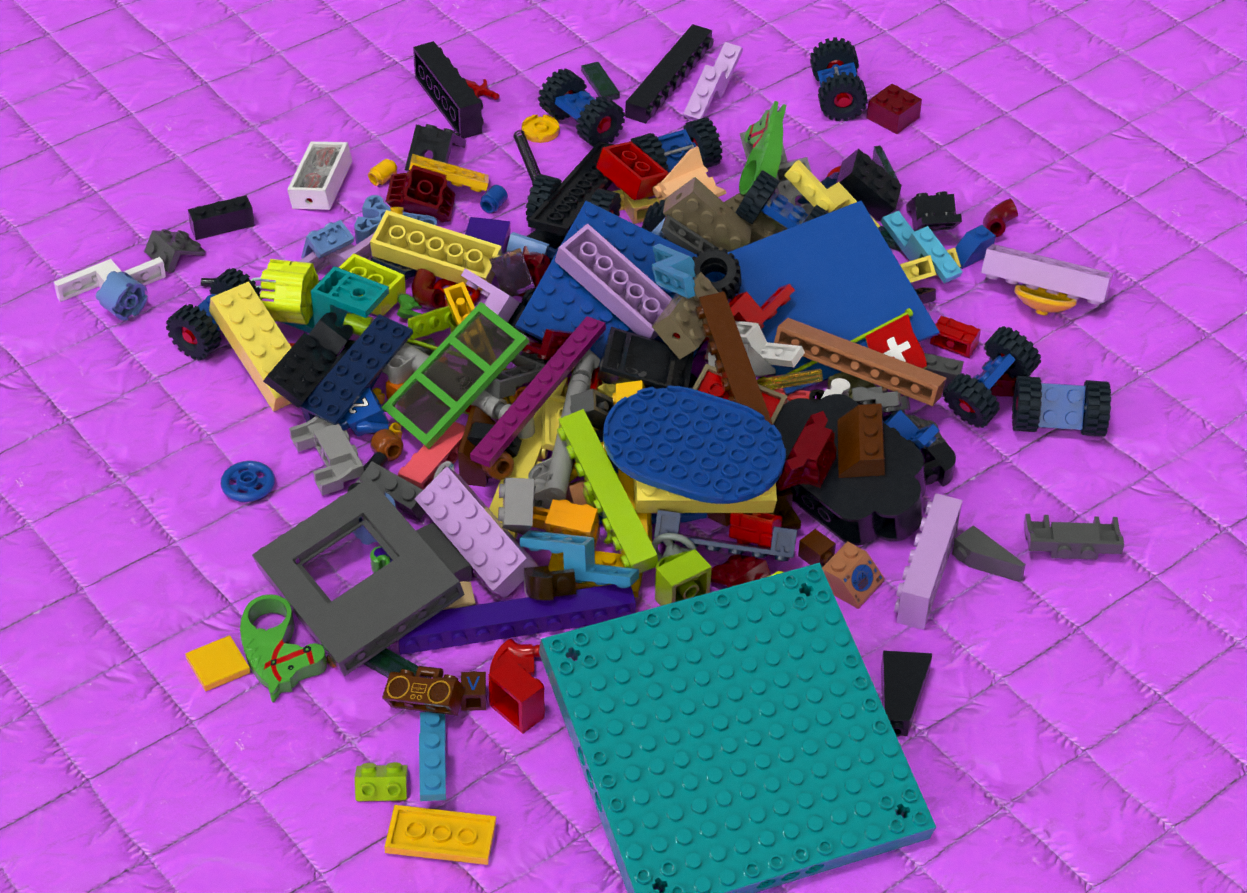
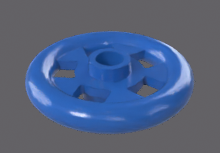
(247, 481)

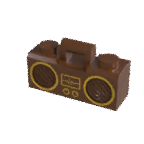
(424, 694)

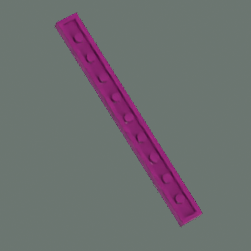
(537, 392)

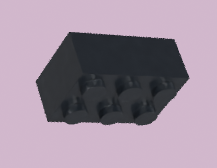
(869, 184)

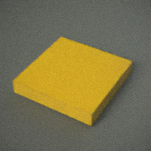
(217, 663)

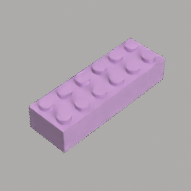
(1047, 273)
(613, 280)
(475, 532)
(927, 561)

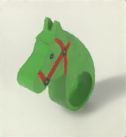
(767, 146)
(269, 652)

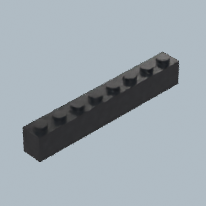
(668, 74)

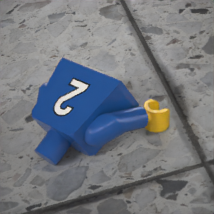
(367, 415)

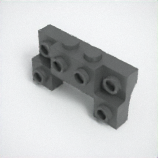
(890, 400)
(1073, 539)

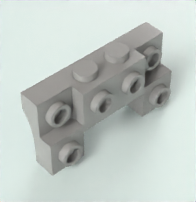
(335, 450)

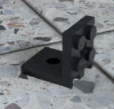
(435, 140)

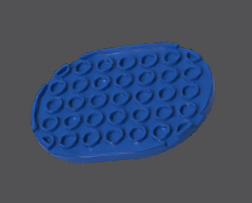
(694, 444)

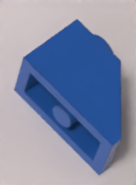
(974, 245)

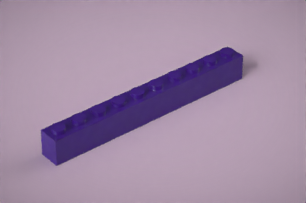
(518, 618)

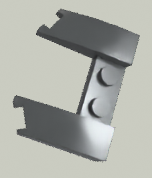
(506, 382)

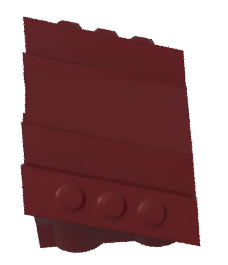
(422, 193)
(810, 455)

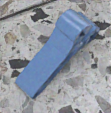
(373, 211)

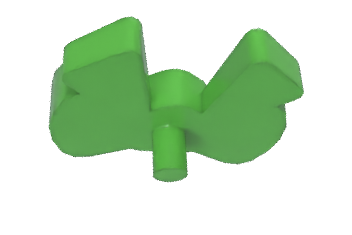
(406, 304)

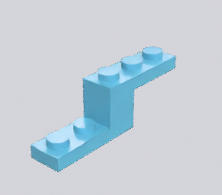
(921, 244)

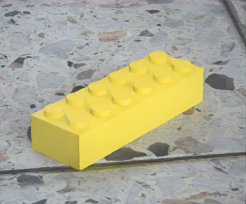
(432, 248)
(252, 336)
(651, 499)

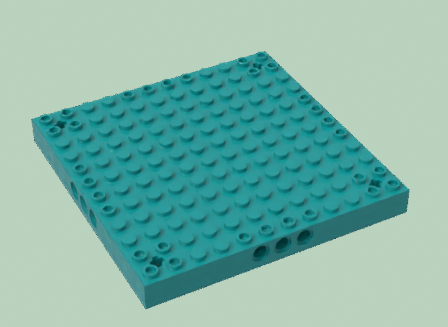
(734, 739)

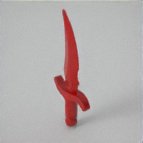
(482, 90)

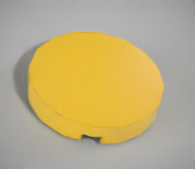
(540, 128)

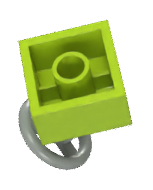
(679, 571)

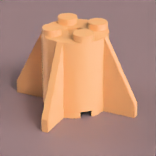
(685, 170)

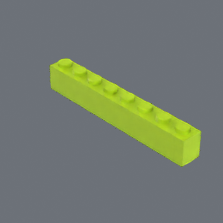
(607, 491)

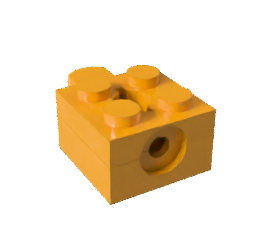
(568, 519)

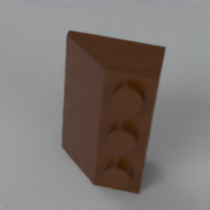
(861, 442)
(469, 470)

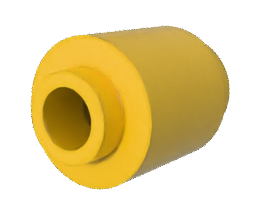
(382, 172)

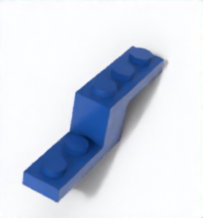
(908, 430)

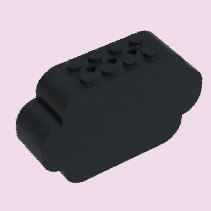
(859, 506)

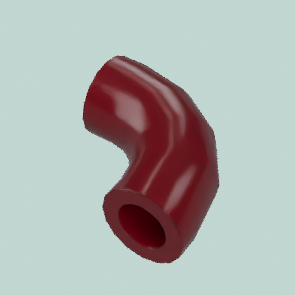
(999, 215)
(423, 291)

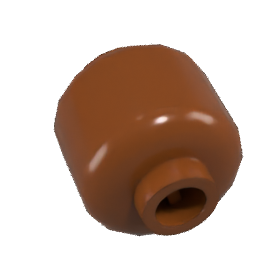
(387, 443)
(501, 468)

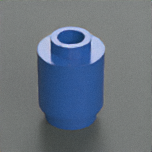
(493, 199)

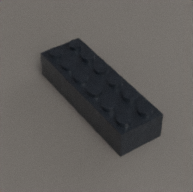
(448, 90)

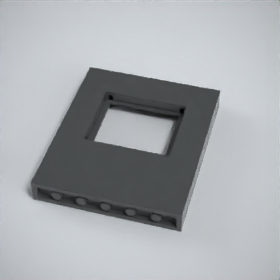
(380, 606)

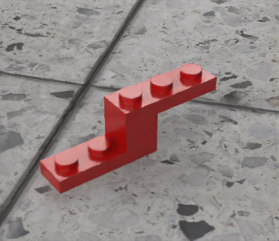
(747, 310)

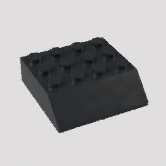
(645, 355)

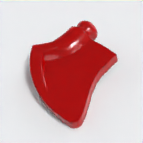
(519, 653)

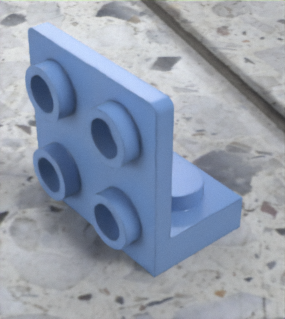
(327, 240)

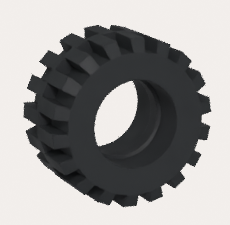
(720, 262)

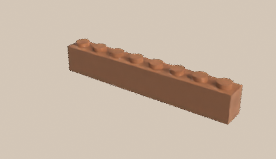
(862, 362)

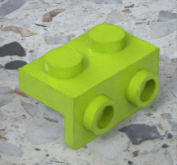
(381, 782)

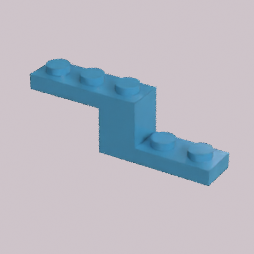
(674, 271)
(580, 556)
(432, 757)

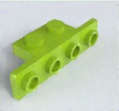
(430, 322)

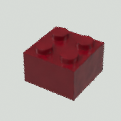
(894, 108)

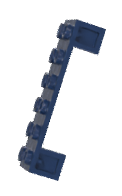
(356, 370)
(782, 540)

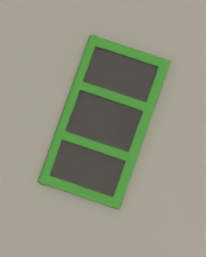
(455, 374)

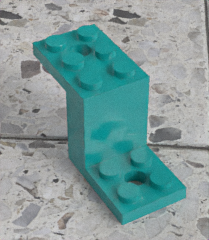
(340, 294)

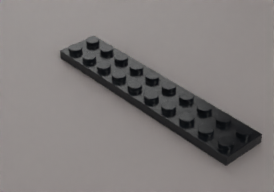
(565, 203)

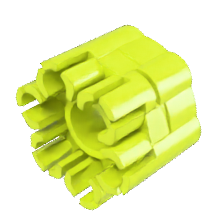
(292, 290)

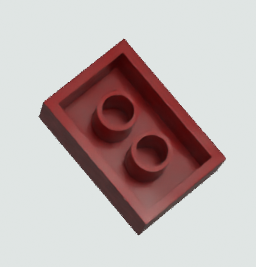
(631, 169)

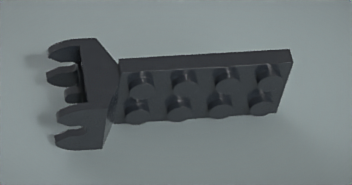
(309, 360)

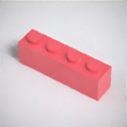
(425, 462)

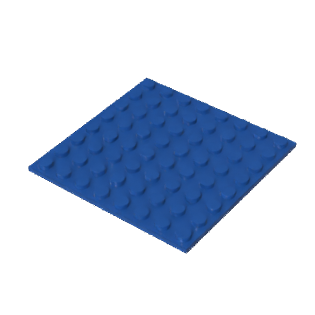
(840, 277)
(564, 303)

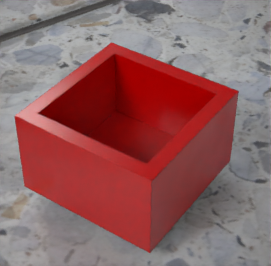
(516, 695)

